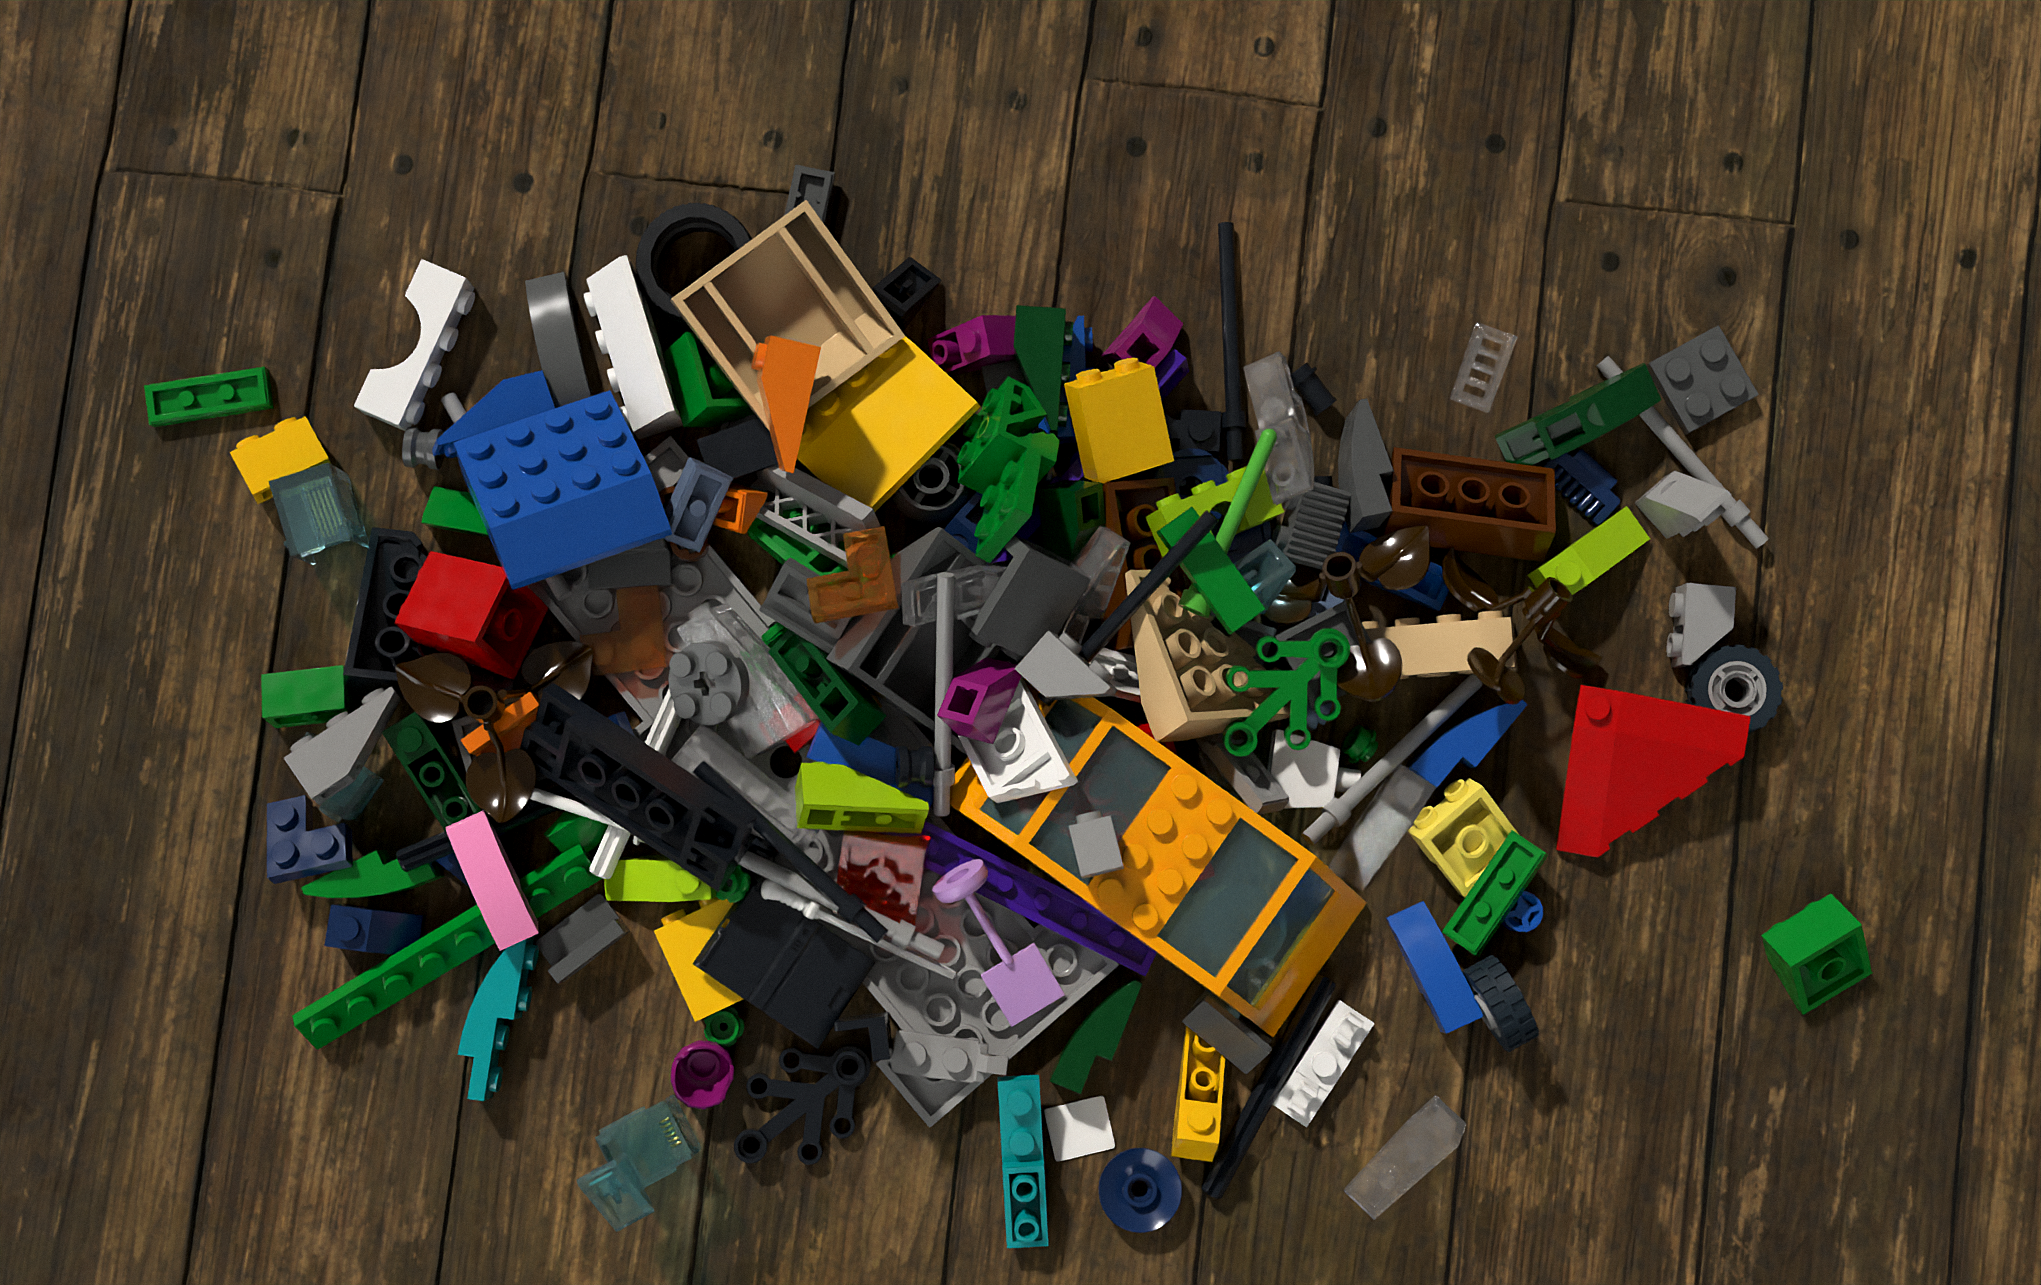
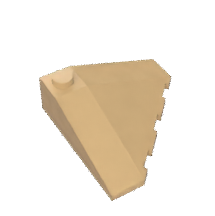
(1185, 669)

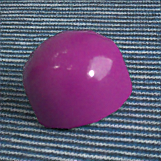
(702, 1074)

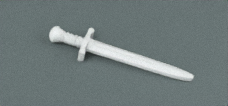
(812, 909)

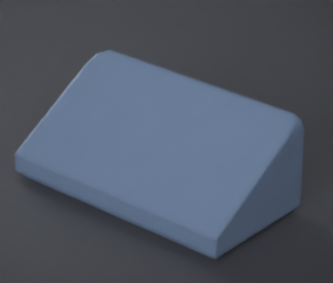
(695, 503)

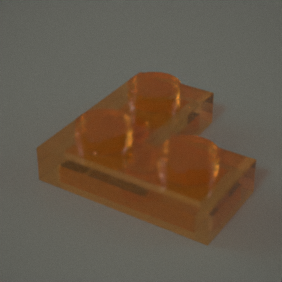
(864, 587)
(641, 635)

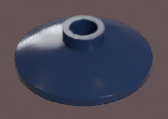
(1144, 1211)

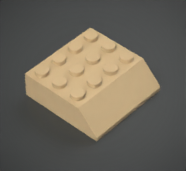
(794, 287)

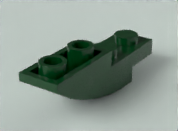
(1581, 418)

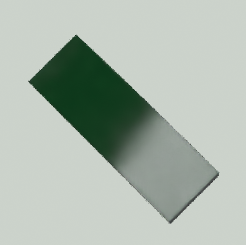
(1095, 1036)

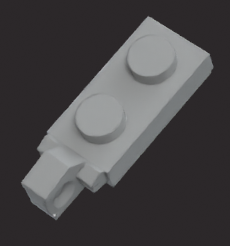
(1246, 775)
(944, 1057)

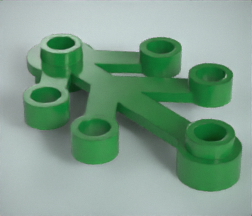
(1290, 686)

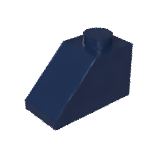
(372, 929)

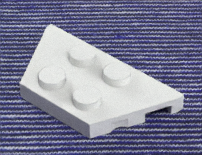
(1023, 756)

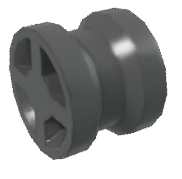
(418, 448)

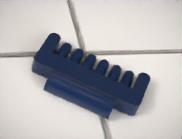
(1591, 479)

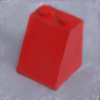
(471, 613)

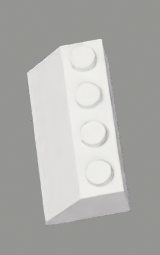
(633, 349)

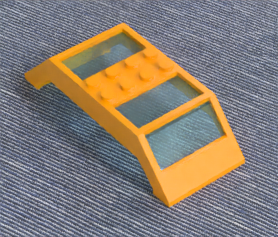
(1200, 868)

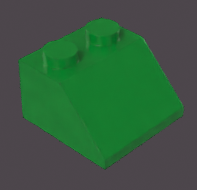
(700, 386)
(1818, 952)

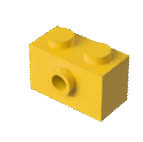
(278, 454)

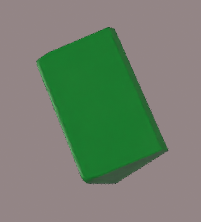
(453, 512)

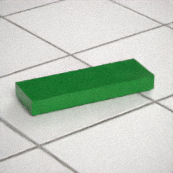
(208, 396)
(1214, 575)
(1495, 893)

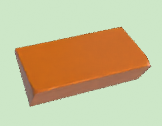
(739, 508)

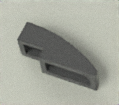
(1363, 470)

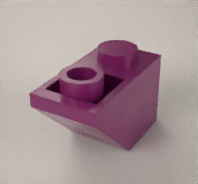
(1146, 336)
(974, 344)
(980, 699)

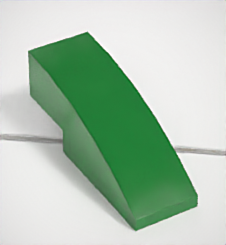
(372, 877)

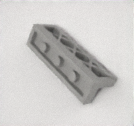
(819, 505)

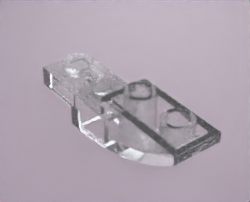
(1281, 409)

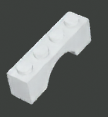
(398, 391)

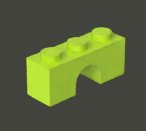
(1216, 498)

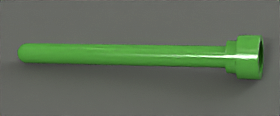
(1191, 599)

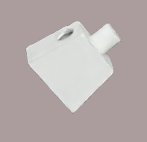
(1308, 774)

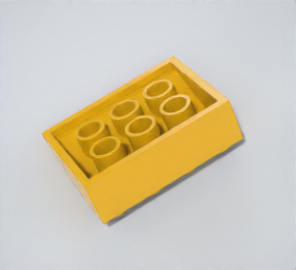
(882, 424)

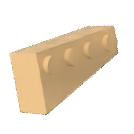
(1444, 645)

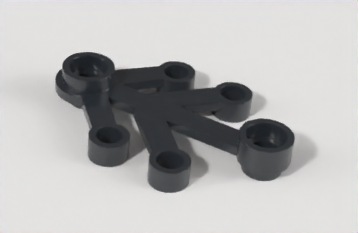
(808, 1099)

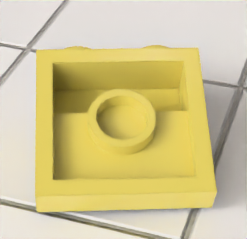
(1461, 833)

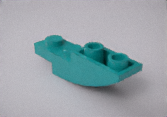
(499, 997)
(1022, 1161)

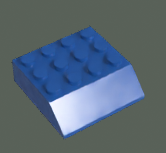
(562, 489)

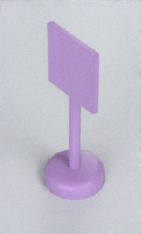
(1021, 981)

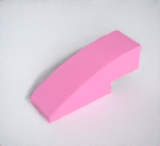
(492, 880)

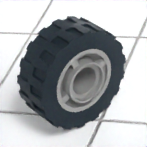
(1750, 669)
(1501, 1003)

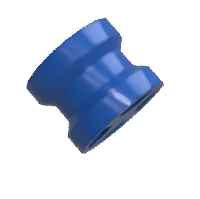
(1528, 910)

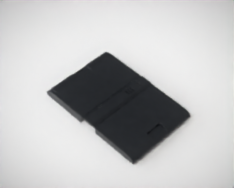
(784, 964)

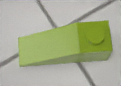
(1593, 552)
(851, 801)
(654, 880)

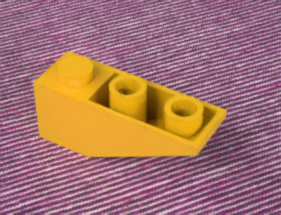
(1198, 1100)

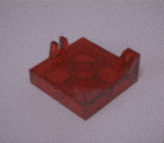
(884, 872)

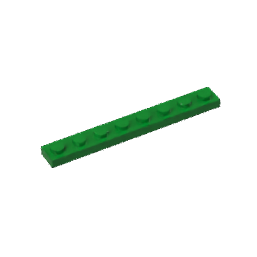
(436, 953)

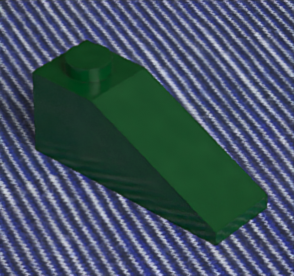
(831, 693)

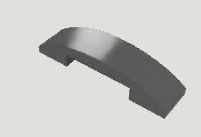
(557, 338)

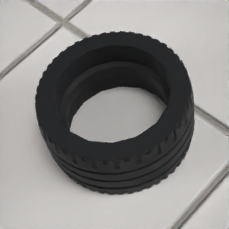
(664, 232)

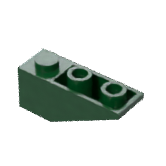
(1039, 352)
(1070, 515)
(432, 768)

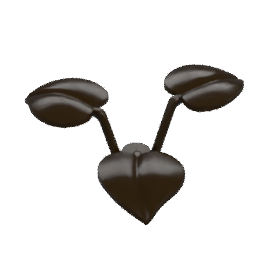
(1398, 563)
(1540, 608)
(441, 681)

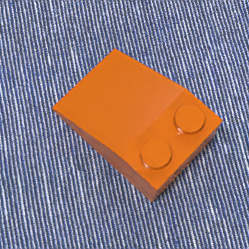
(785, 387)

